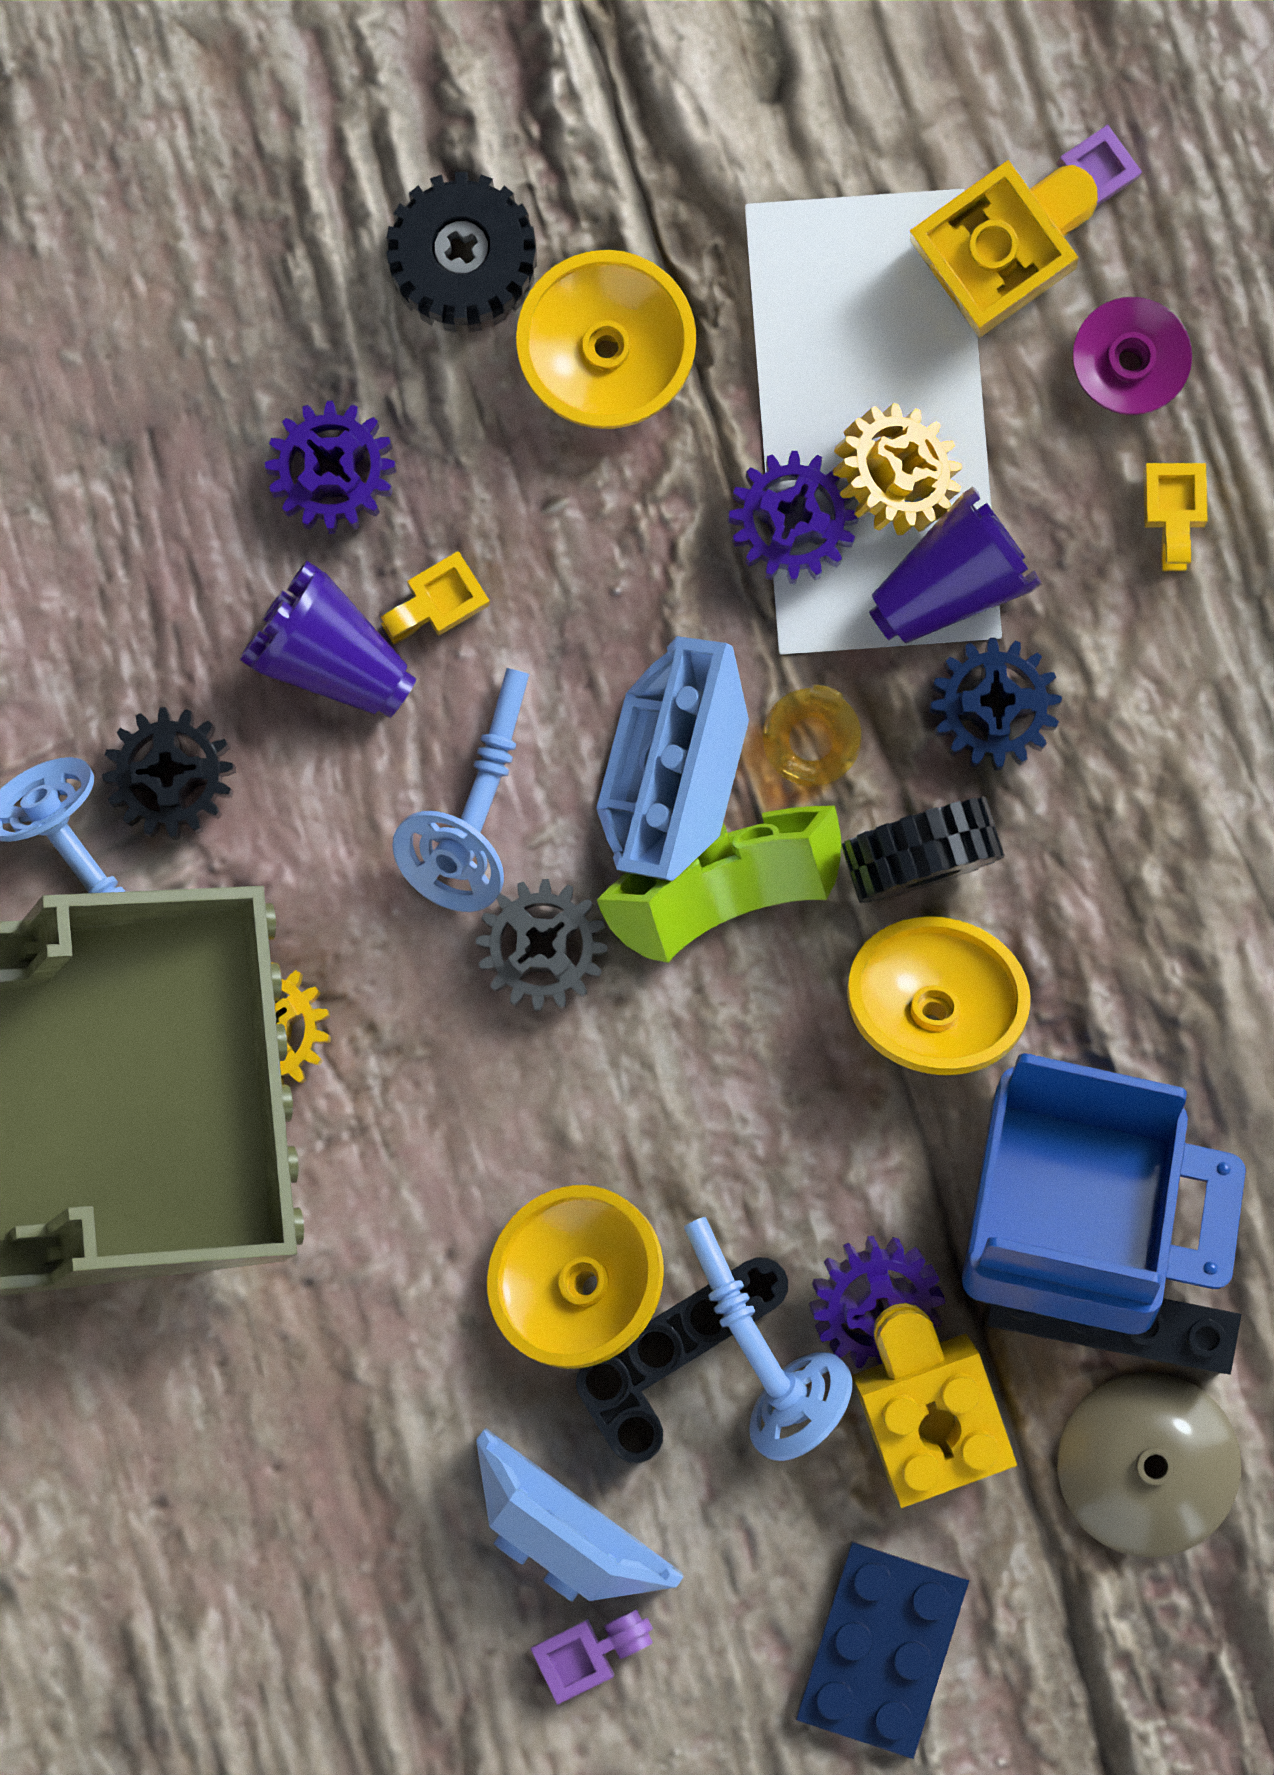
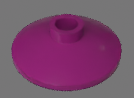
(1138, 328)

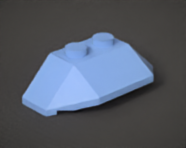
(674, 759)
(562, 1531)

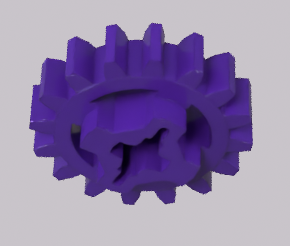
(313, 485)
(770, 508)
(856, 1284)

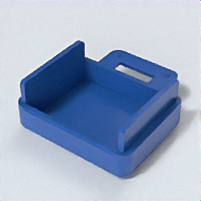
(1086, 1194)

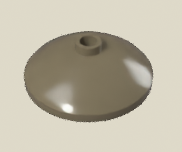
(1105, 1456)

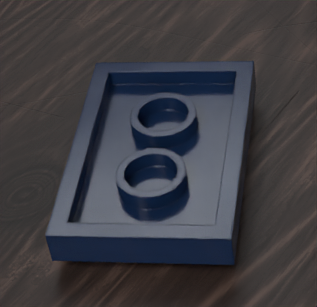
(882, 1649)

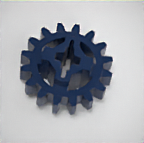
(1021, 701)

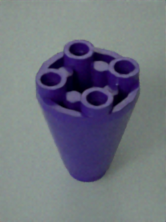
(328, 647)

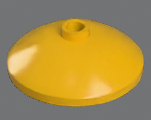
(599, 300)
(943, 972)
(549, 1255)

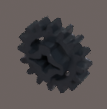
(166, 747)

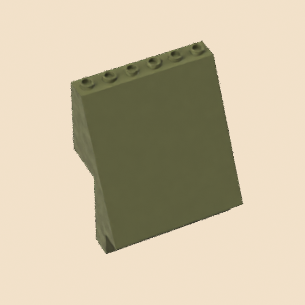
(142, 1089)

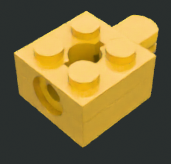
(1005, 241)
(930, 1408)

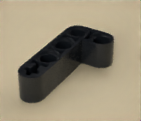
(687, 1344)

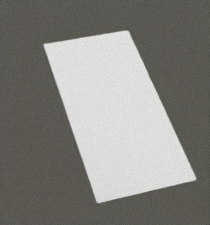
(845, 327)

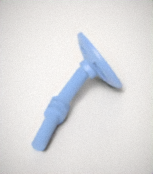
(50, 816)
(461, 844)
(782, 1387)

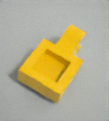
(1176, 501)
(442, 596)

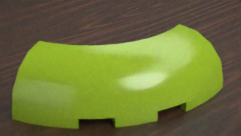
(743, 870)

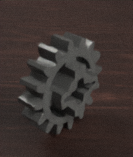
(524, 925)

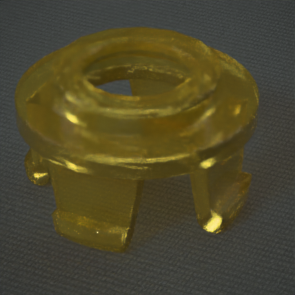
(818, 703)

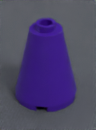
(952, 573)

